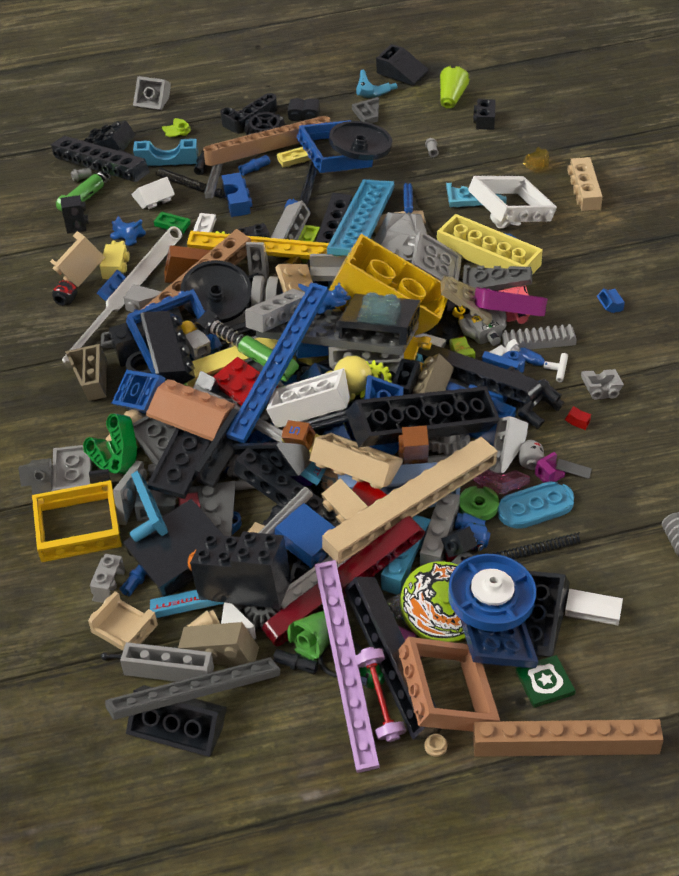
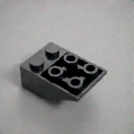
(400, 65)
(113, 136)

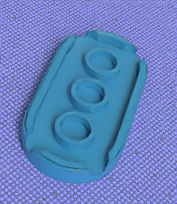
(535, 505)

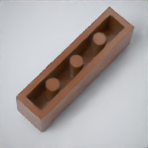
(414, 445)

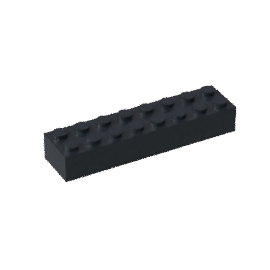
(443, 412)

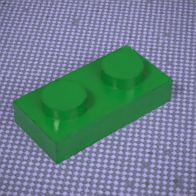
(167, 220)

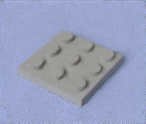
(435, 257)

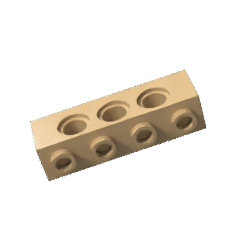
(585, 184)

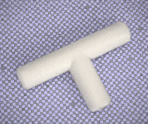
(560, 367)

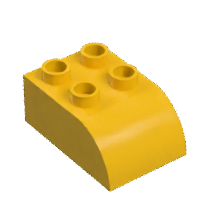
(380, 271)

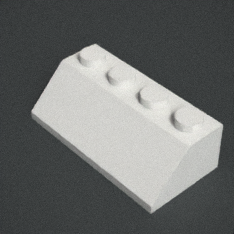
(309, 398)

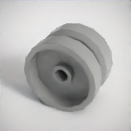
(264, 290)

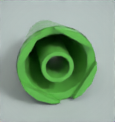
(310, 635)

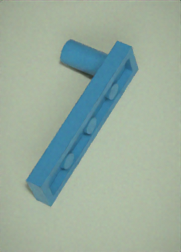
(155, 518)

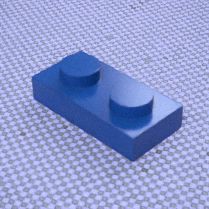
(111, 285)

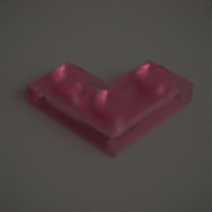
(502, 483)

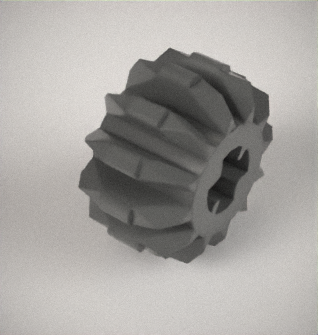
(259, 615)

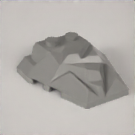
(399, 233)

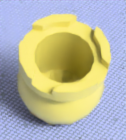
(356, 374)

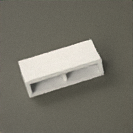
(593, 607)

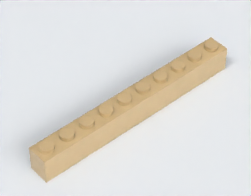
(409, 499)

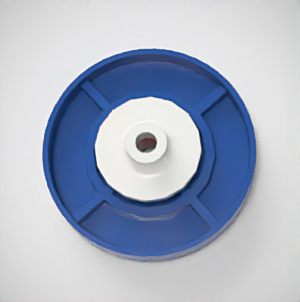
(492, 592)

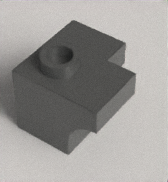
(37, 475)

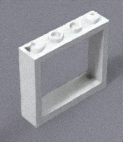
(485, 190)

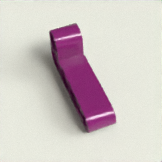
(510, 302)

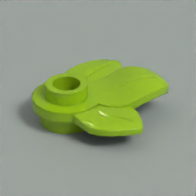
(179, 127)

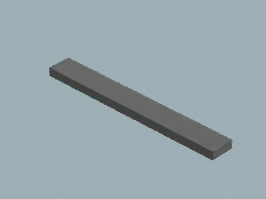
(191, 688)

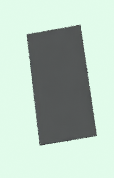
(573, 468)

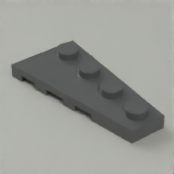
(497, 277)

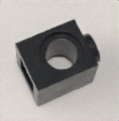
(459, 541)

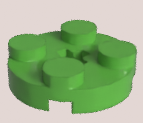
(486, 496)

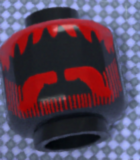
(64, 292)

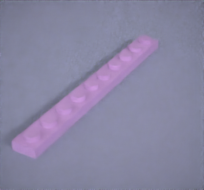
(346, 668)

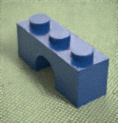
(237, 194)

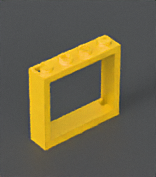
(78, 544)

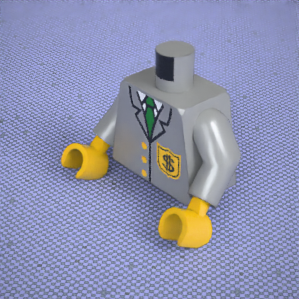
(474, 327)

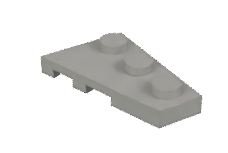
(126, 493)

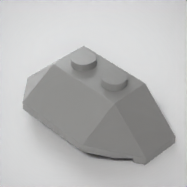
(389, 360)

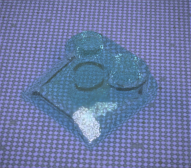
(379, 309)

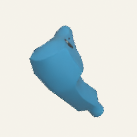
(367, 90)

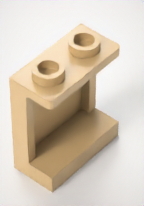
(78, 260)
(121, 622)

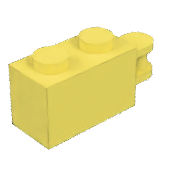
(115, 259)

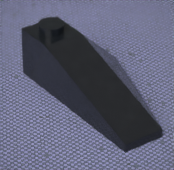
(548, 611)

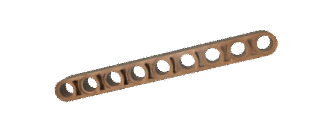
(256, 143)

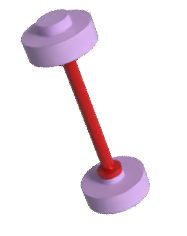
(390, 730)

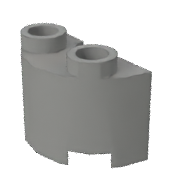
(602, 385)

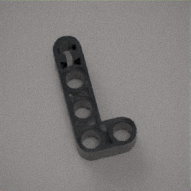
(236, 120)

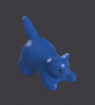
(128, 231)
(334, 297)

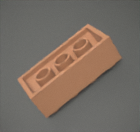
(189, 409)

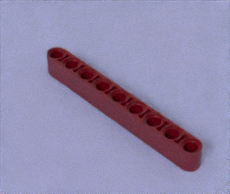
(363, 564)

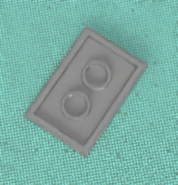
(70, 467)

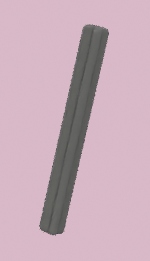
(212, 181)

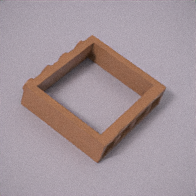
(418, 688)

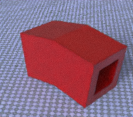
(578, 418)

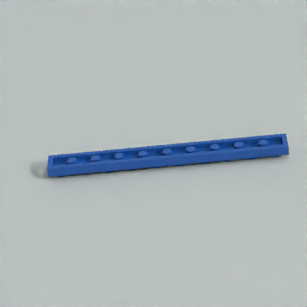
(277, 363)

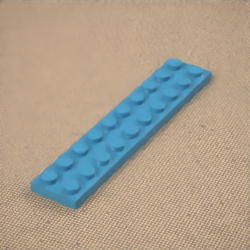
(361, 215)

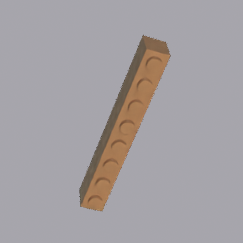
(567, 738)

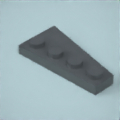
(219, 504)

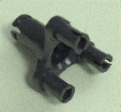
(547, 395)

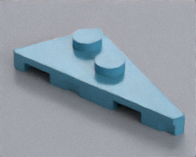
(462, 197)

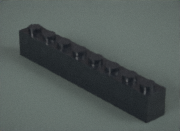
(384, 634)

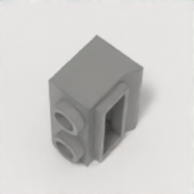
(104, 575)

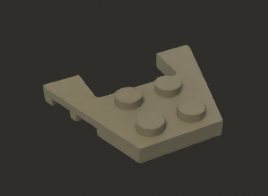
(463, 295)

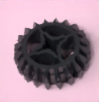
(263, 122)

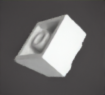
(154, 193)

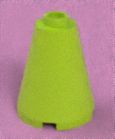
(452, 85)

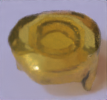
(537, 160)

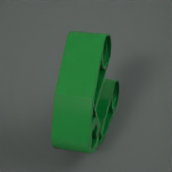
(115, 454)

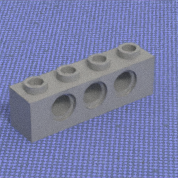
(273, 311)

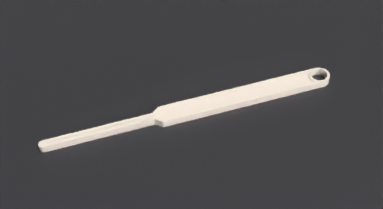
(136, 277)

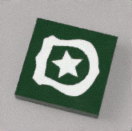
(545, 682)

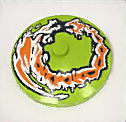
(427, 605)

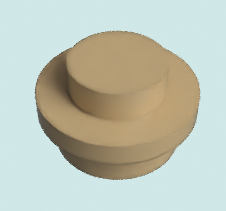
(435, 745)

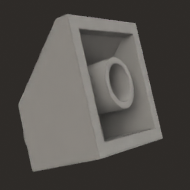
(151, 93)

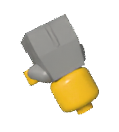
(196, 340)

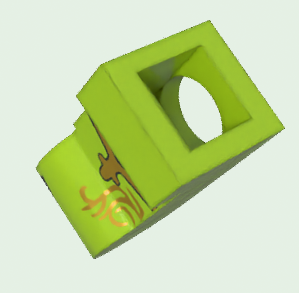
(461, 346)

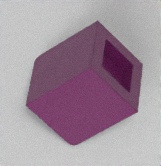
(546, 469)

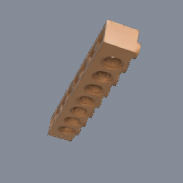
(231, 250)

